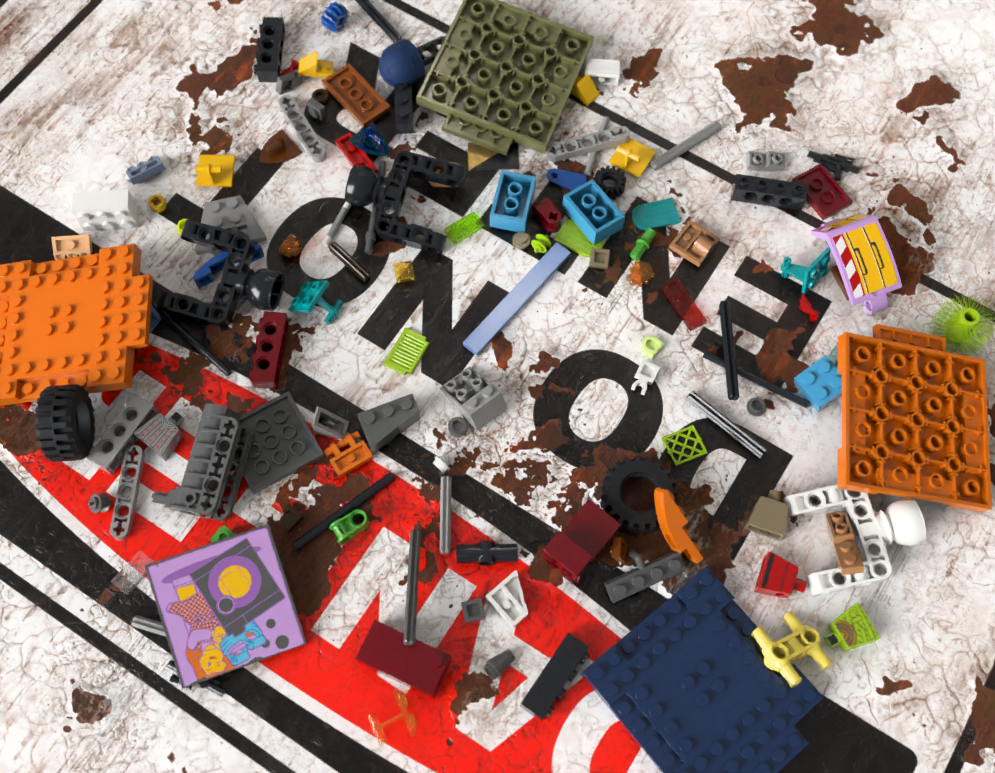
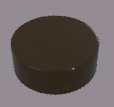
(321, 96)

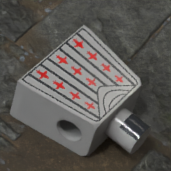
(161, 434)

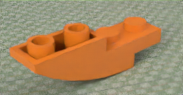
(672, 523)

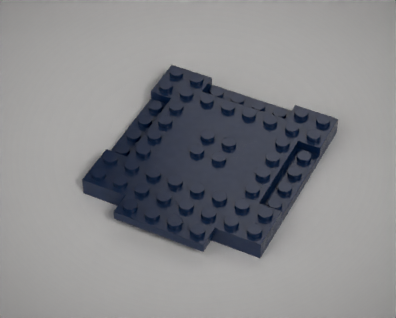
(699, 689)

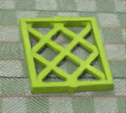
(689, 457)

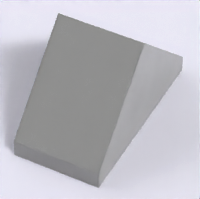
(329, 424)

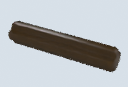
(349, 261)

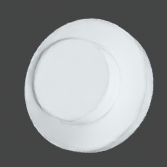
(442, 463)

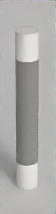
(335, 226)

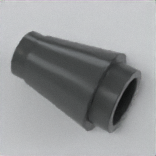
(497, 665)

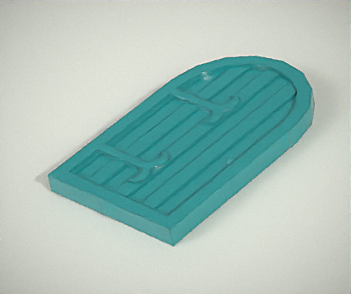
(655, 214)

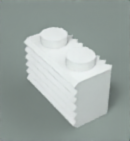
(603, 71)

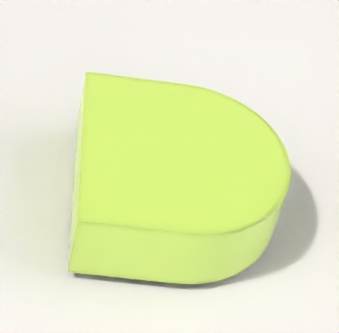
(651, 346)

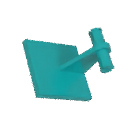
(810, 274)
(311, 295)

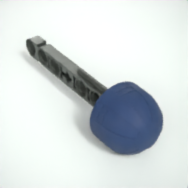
(405, 62)

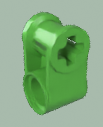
(349, 527)

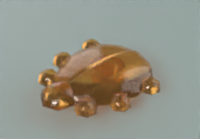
(640, 273)

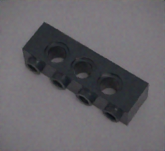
(270, 49)
(769, 192)

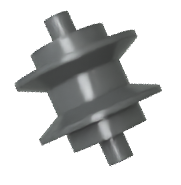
(99, 503)

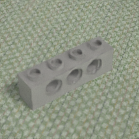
(111, 460)

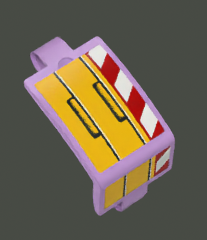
(862, 259)

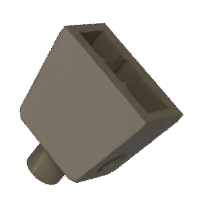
(769, 516)

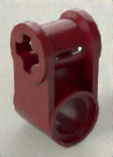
(547, 215)

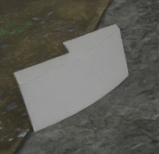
(765, 162)

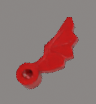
(294, 65)
(806, 308)

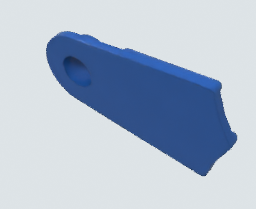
(566, 178)

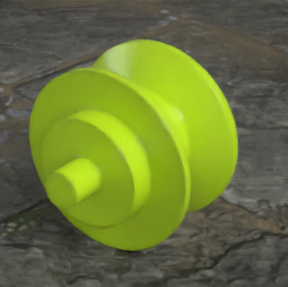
(541, 243)

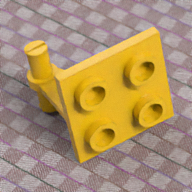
(632, 157)
(215, 170)

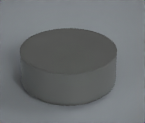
(457, 427)

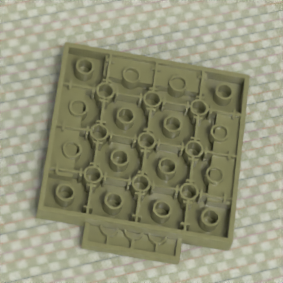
(504, 75)

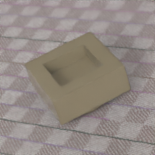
(599, 258)

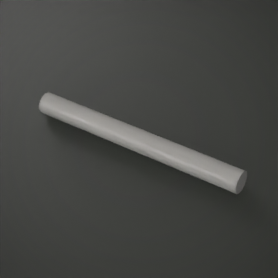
(593, 155)

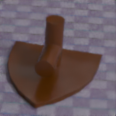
(279, 149)

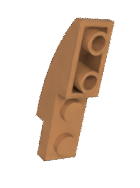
(844, 543)

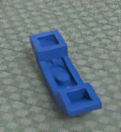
(205, 274)

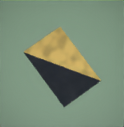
(485, 159)

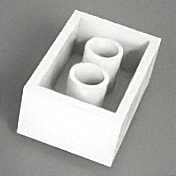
(105, 210)

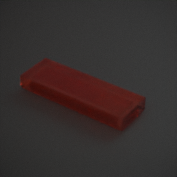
(683, 304)

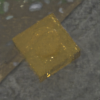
(404, 271)

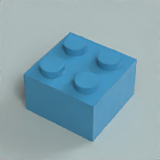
(820, 383)

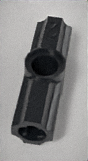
(487, 553)

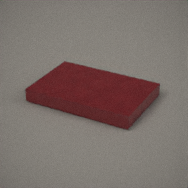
(823, 192)

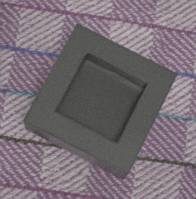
(316, 109)
(473, 610)

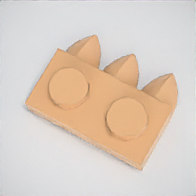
(71, 246)

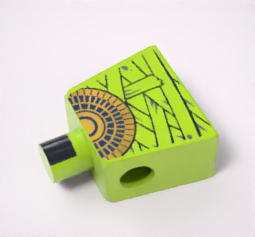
(851, 630)

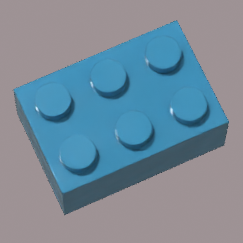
(512, 201)
(593, 212)

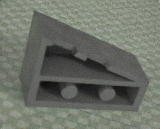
(388, 420)

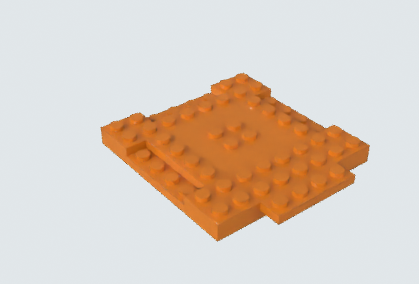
(72, 322)
(913, 419)

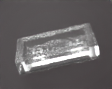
(132, 573)

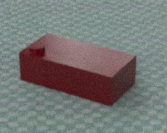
(411, 665)

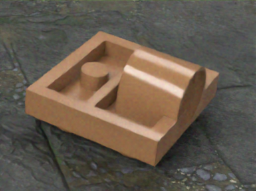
(694, 243)

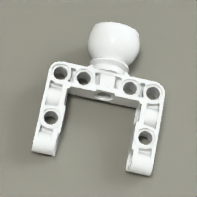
(899, 524)

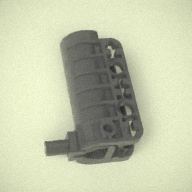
(210, 466)

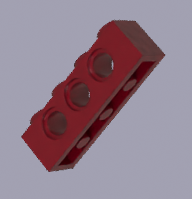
(269, 377)

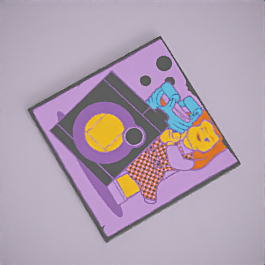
(225, 605)

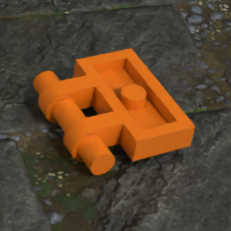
(352, 457)

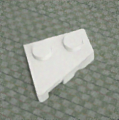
(509, 600)

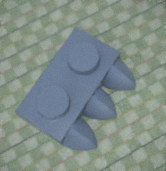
(145, 170)

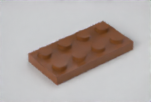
(356, 95)

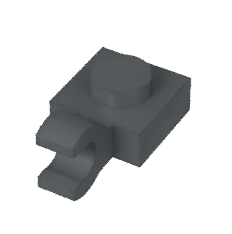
(286, 82)

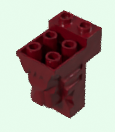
(580, 541)

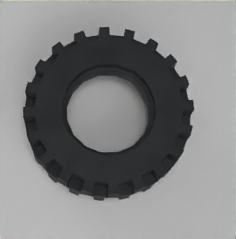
(611, 493)

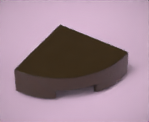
(291, 518)

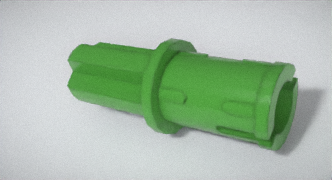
(643, 244)

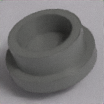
(756, 406)

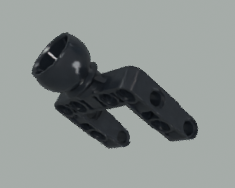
(366, 188)
(261, 287)

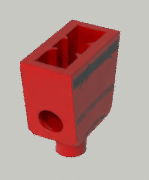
(778, 577)

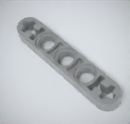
(302, 135)
(595, 138)
(130, 501)

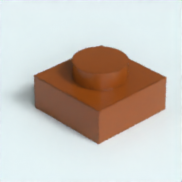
(619, 549)

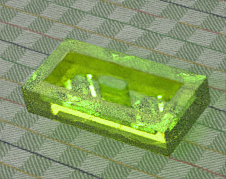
(464, 228)

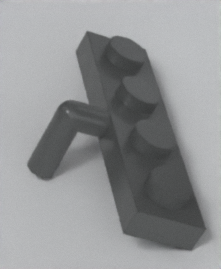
(644, 575)

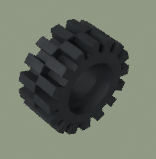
(612, 174)

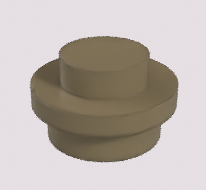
(521, 240)

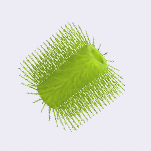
(963, 325)

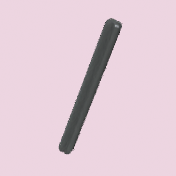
(412, 587)

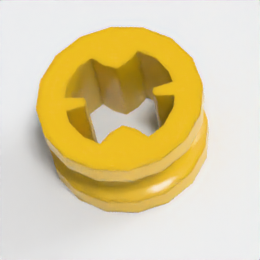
(156, 198)

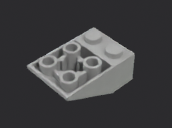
(474, 397)

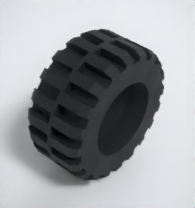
(65, 423)

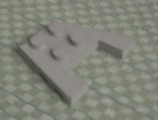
(229, 214)

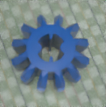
(334, 17)

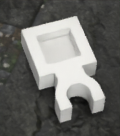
(646, 375)

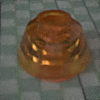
(290, 246)

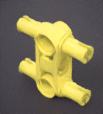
(784, 652)

